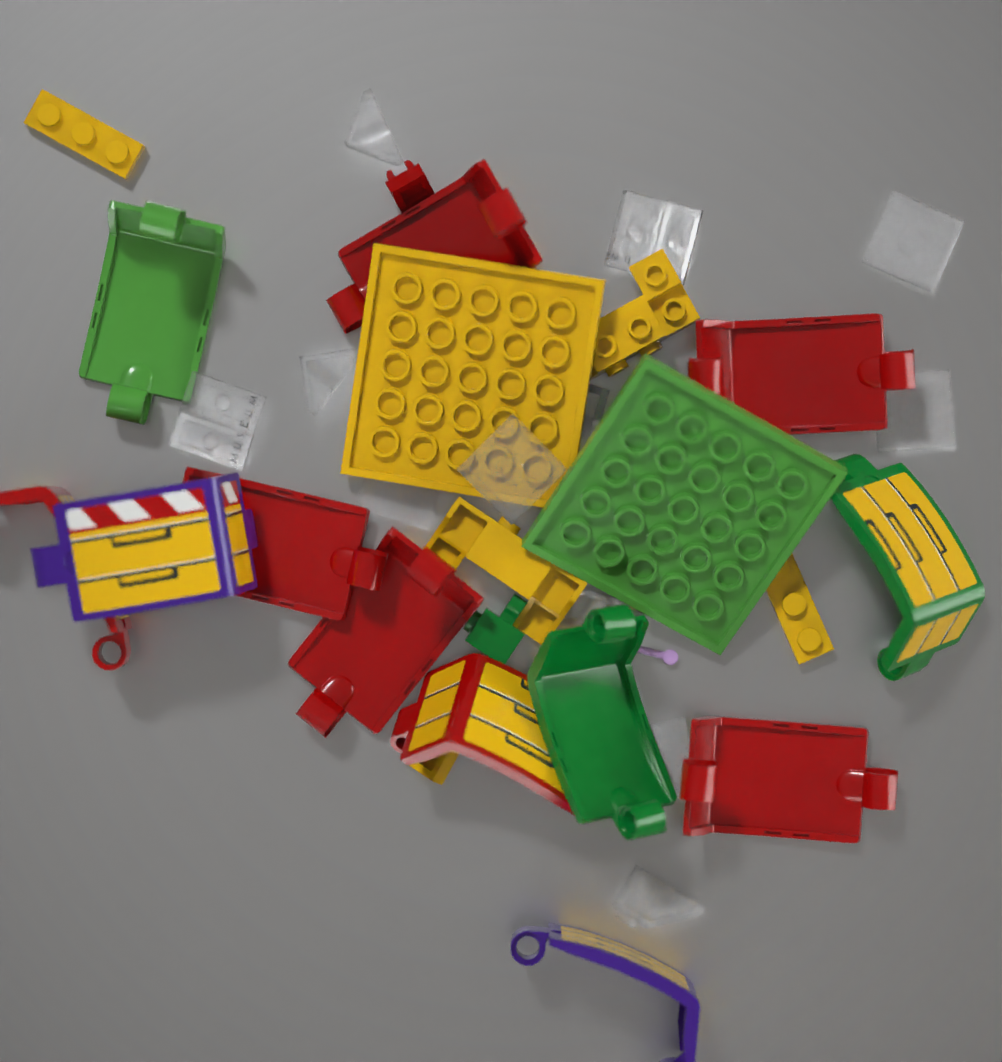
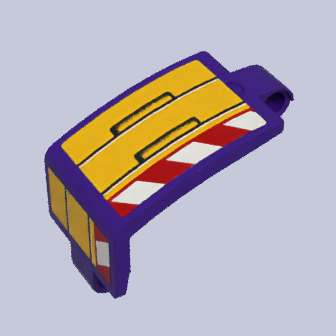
(151, 548)

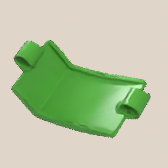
(152, 306)

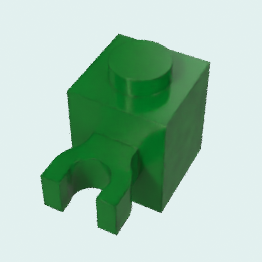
(494, 633)

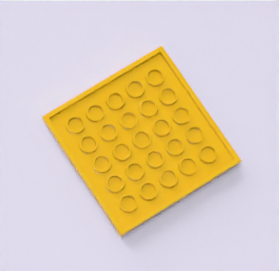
(457, 352)

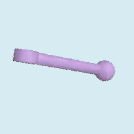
(669, 656)

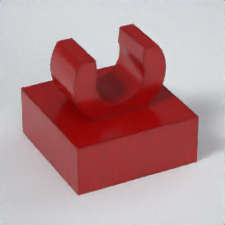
(409, 186)

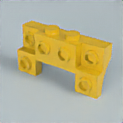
(645, 320)
(500, 552)

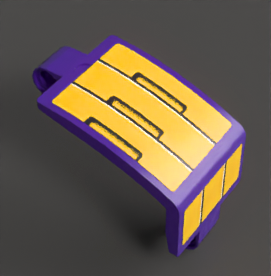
(624, 960)

